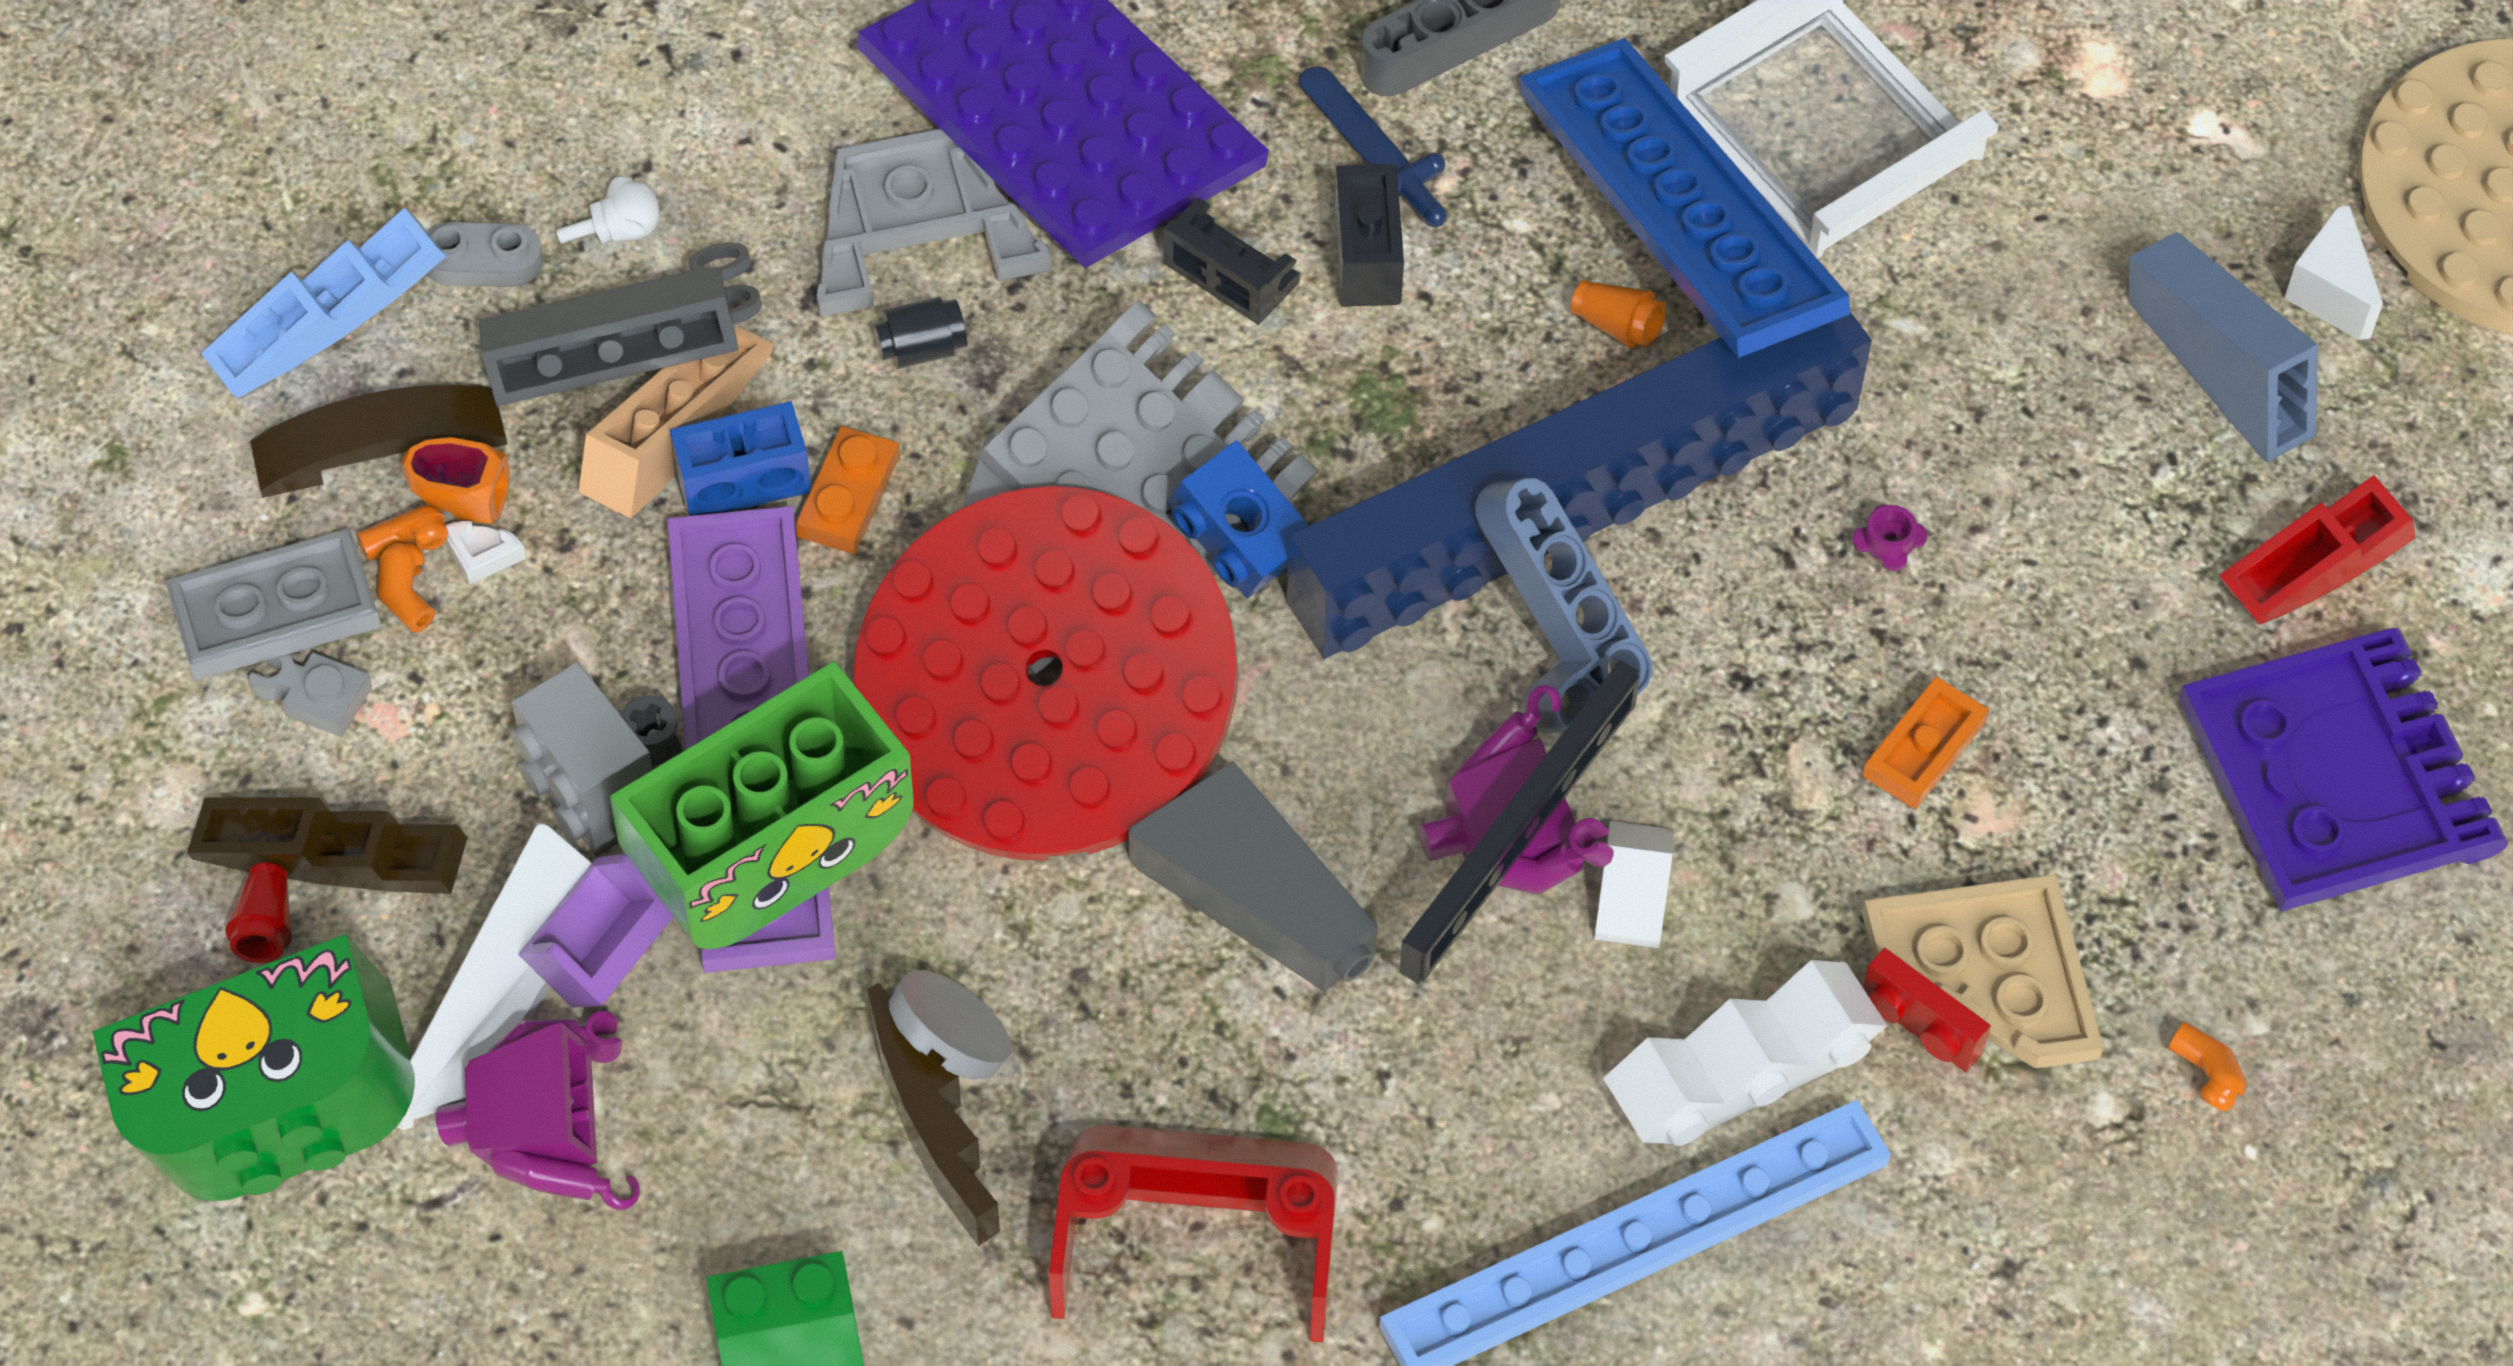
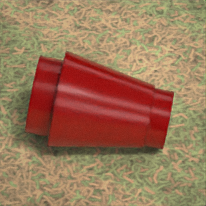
(261, 915)

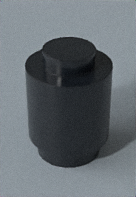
(920, 332)

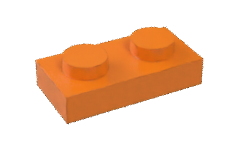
(847, 490)
(1925, 743)

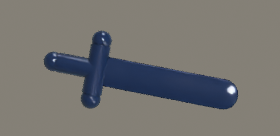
(1374, 143)

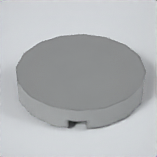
(952, 1021)

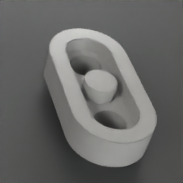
(481, 257)

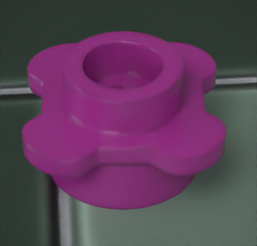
(1894, 522)

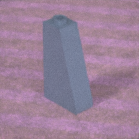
(2230, 343)

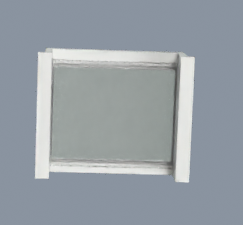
(1820, 115)

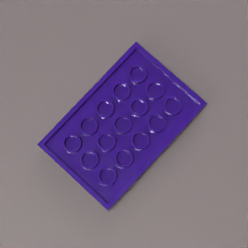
(1066, 112)

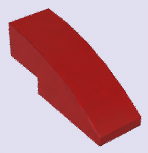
(2320, 552)

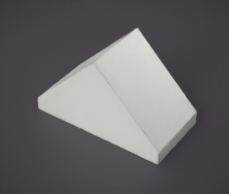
(2336, 278)
(1635, 885)

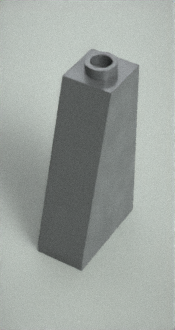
(1254, 875)

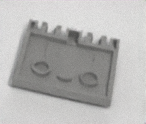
(1126, 432)

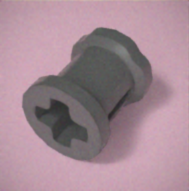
(657, 738)

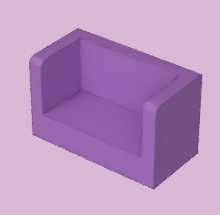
(597, 932)

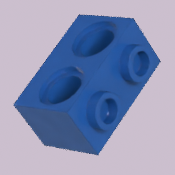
(741, 460)

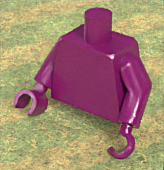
(1488, 784)
(535, 1107)

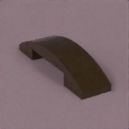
(371, 428)

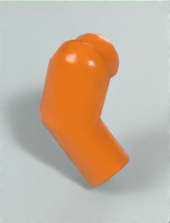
(419, 526)
(395, 585)
(2217, 1061)

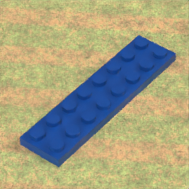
(1684, 198)

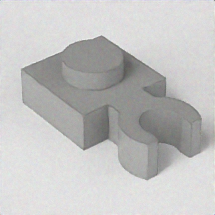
(316, 694)

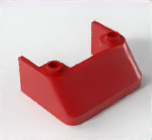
(1119, 1164)

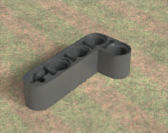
(1440, 35)

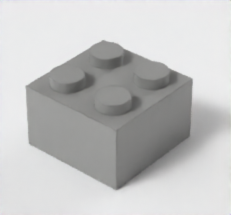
(577, 753)

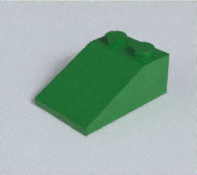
(786, 1314)

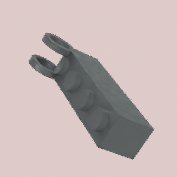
(619, 329)

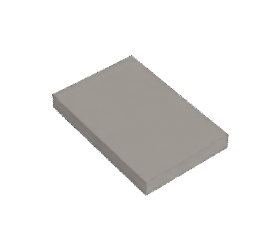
(272, 604)

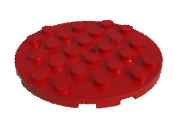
(1139, 686)

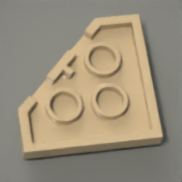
(2002, 956)

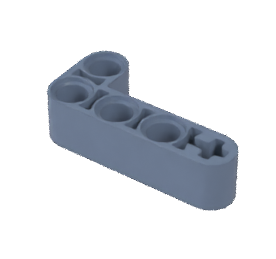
(1521, 524)

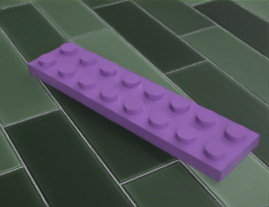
(736, 650)

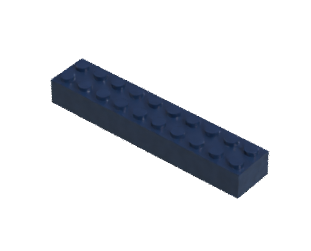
(1599, 457)

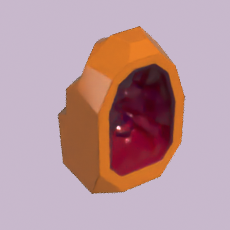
(459, 477)

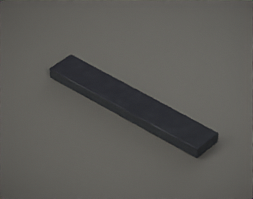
(1519, 823)

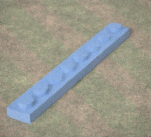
(1636, 1240)

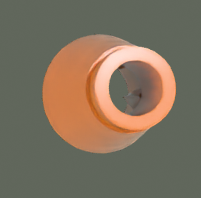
(1620, 311)

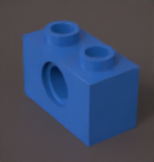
(1238, 487)

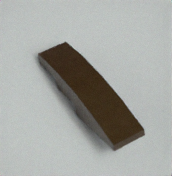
(328, 845)
(927, 1105)

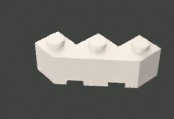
(1746, 1055)

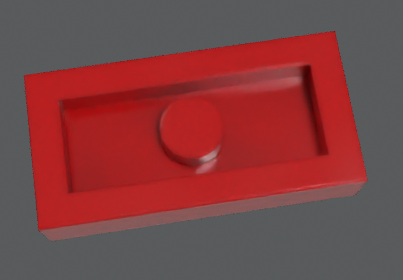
(1926, 1010)

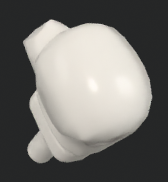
(624, 215)

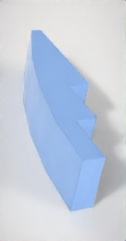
(332, 301)

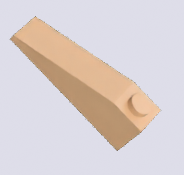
(631, 450)

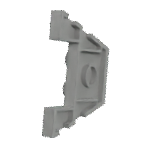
(911, 195)

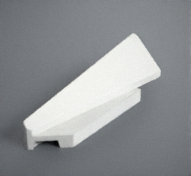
(494, 982)

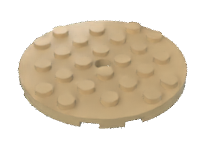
(2443, 179)

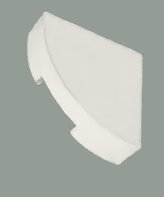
(482, 549)

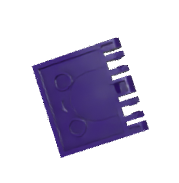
(2335, 774)

